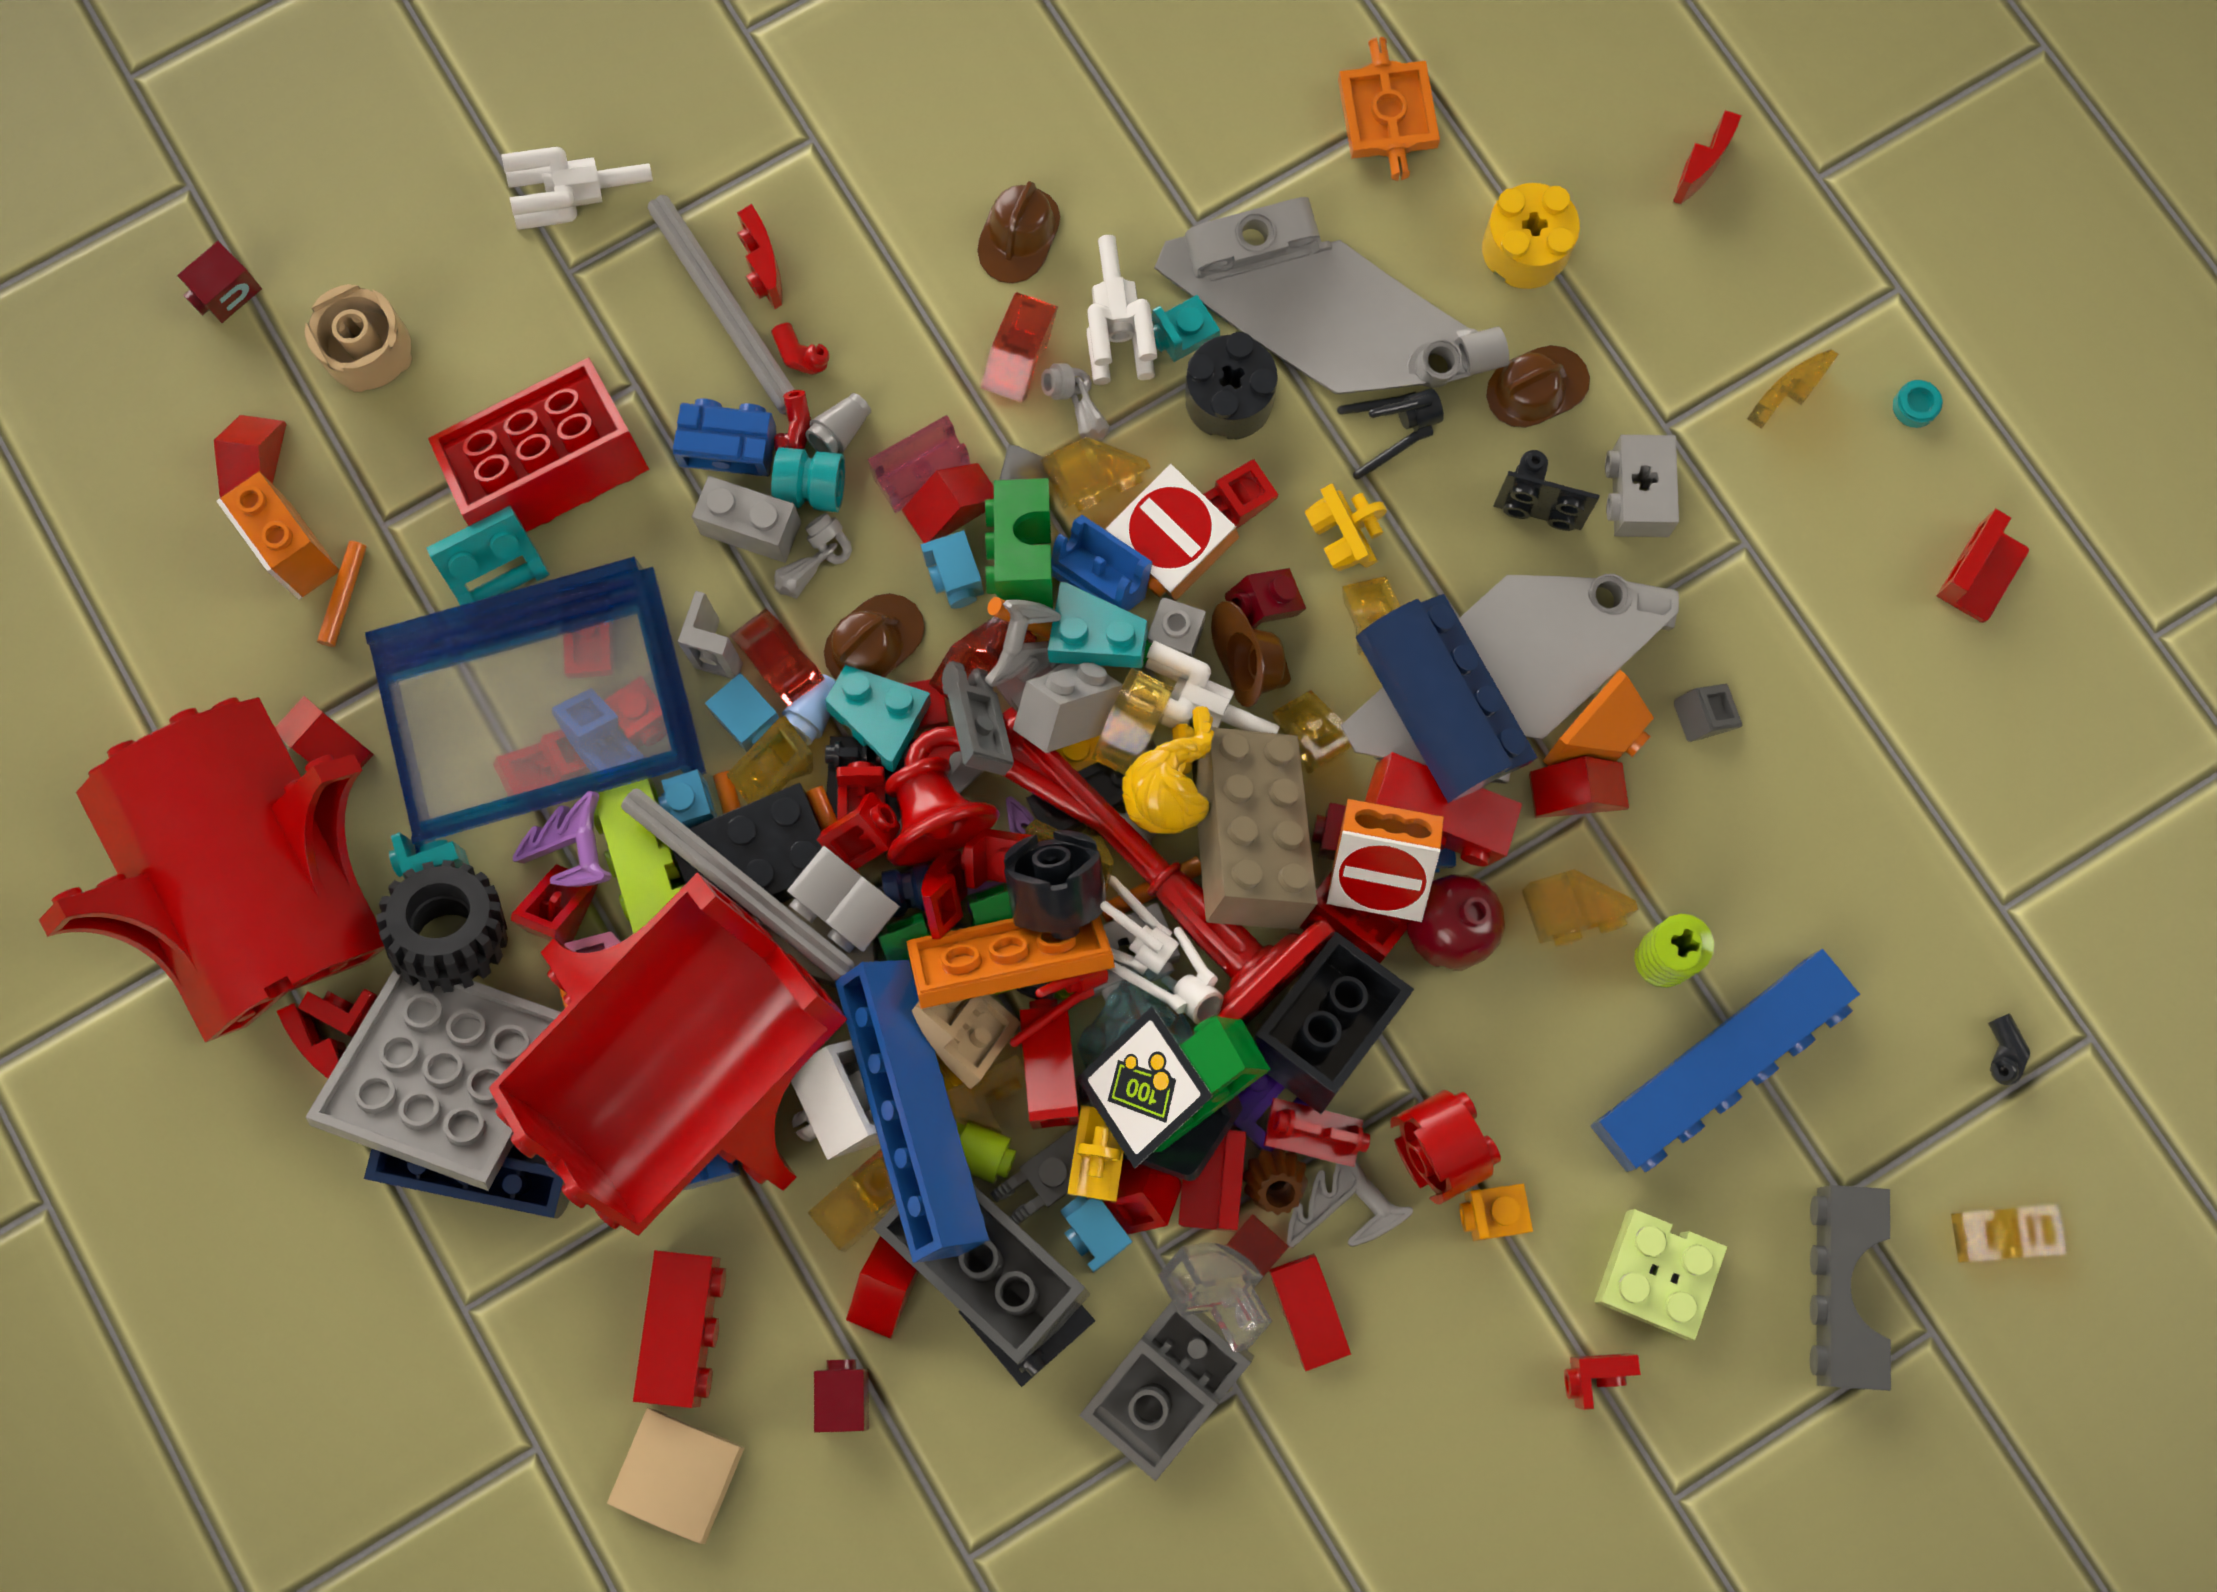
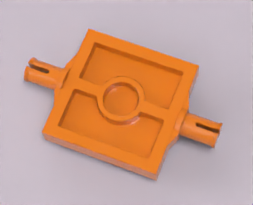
(1388, 109)

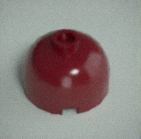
(1459, 923)

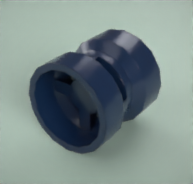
(905, 888)

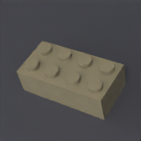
(1255, 831)

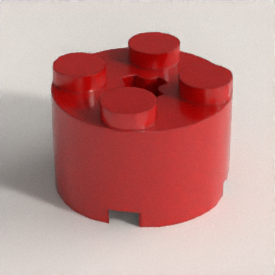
(1445, 1145)

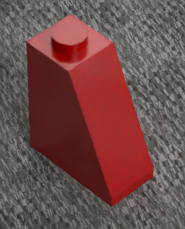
(1049, 1069)

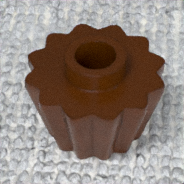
(1262, 1179)

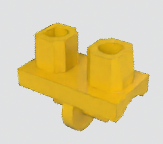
(1334, 511)
(1095, 1159)

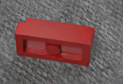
(1984, 568)
(1215, 1196)

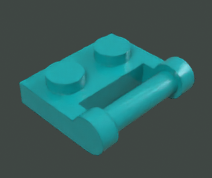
(483, 549)

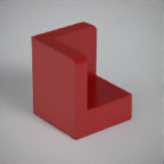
(1144, 1198)

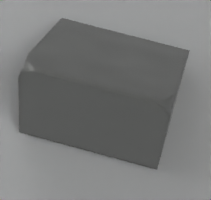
(1022, 465)
(1707, 712)

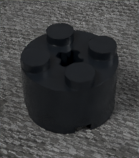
(1211, 380)
(1055, 883)

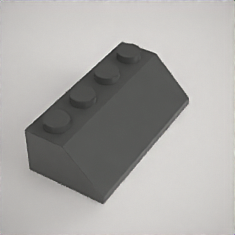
(1002, 1285)

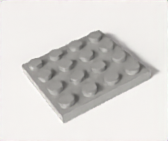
(423, 1074)

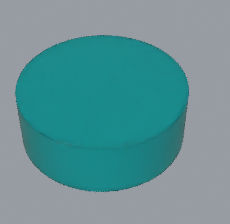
(1917, 403)

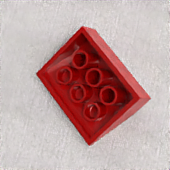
(539, 450)

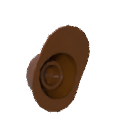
(1018, 233)
(1537, 386)
(875, 636)
(1248, 655)

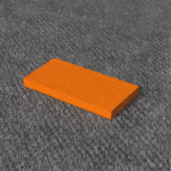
(1001, 959)

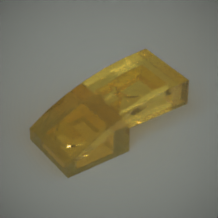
(1795, 384)
(1132, 721)
(2008, 1233)

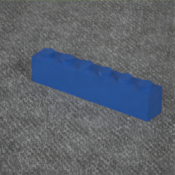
(1725, 1061)
(911, 1112)

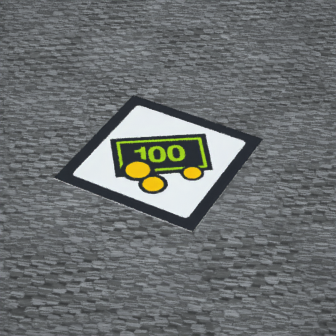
(1144, 1087)

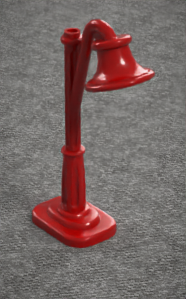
(941, 819)

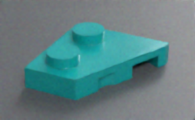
(1095, 631)
(878, 712)

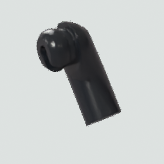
(2011, 1053)

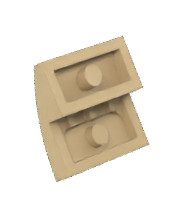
(967, 1034)
(675, 1476)

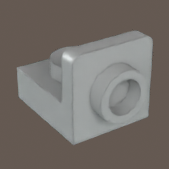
(1177, 626)

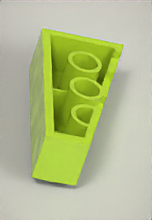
(635, 856)

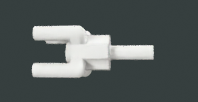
(565, 183)
(1117, 318)
(1196, 690)

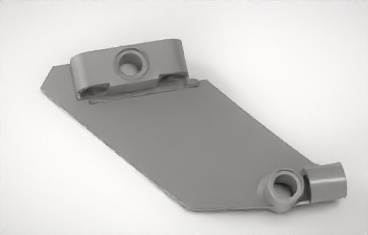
(1323, 304)
(1543, 648)

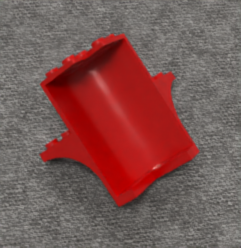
(224, 863)
(665, 1058)

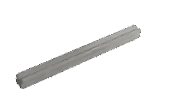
(721, 300)
(737, 884)

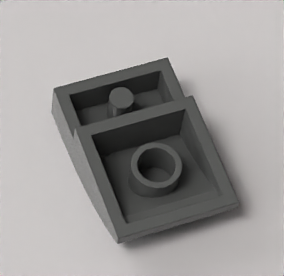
(1165, 1389)

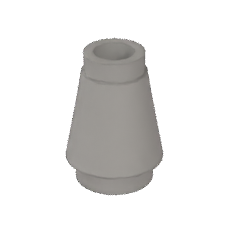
(838, 425)

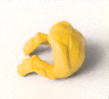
(1156, 785)

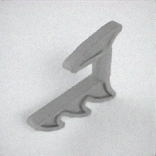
(1022, 658)
(1345, 1184)

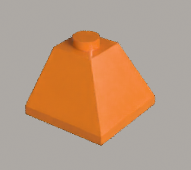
(1607, 726)

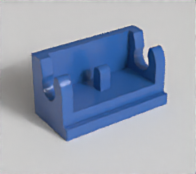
(1101, 564)

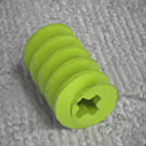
(1674, 951)

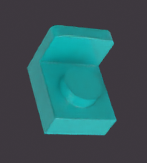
(1183, 328)
(404, 855)

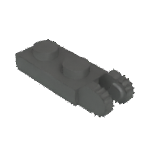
(977, 719)
(1046, 1172)

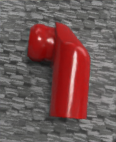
(796, 356)
(798, 419)

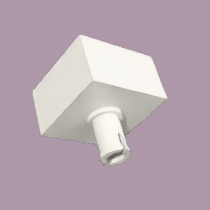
(834, 1102)

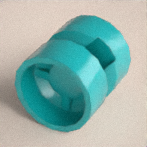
(812, 479)

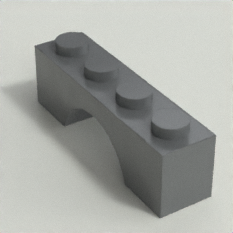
(1846, 1347)

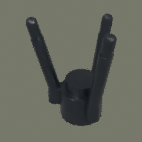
(1414, 410)

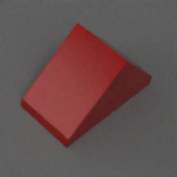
(246, 448)
(948, 501)
(315, 734)
(1578, 787)
(554, 909)
(882, 1290)

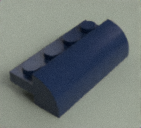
(1445, 696)
(520, 1184)

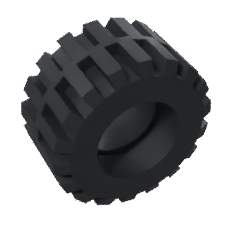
(436, 894)

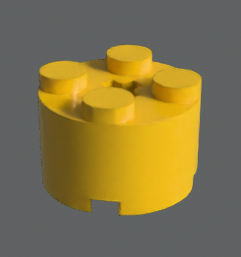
(1531, 234)

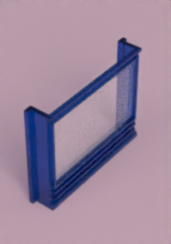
(533, 699)

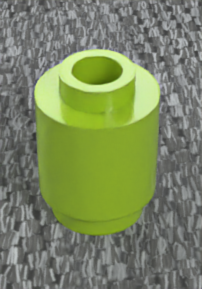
(986, 1151)

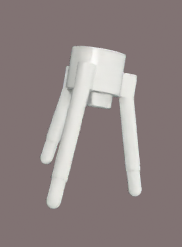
(1152, 942)
(1191, 994)

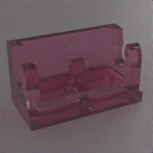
(912, 461)

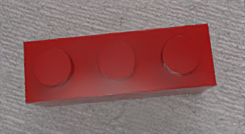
(1473, 825)
(679, 1329)

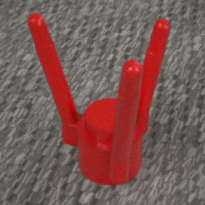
(1083, 988)

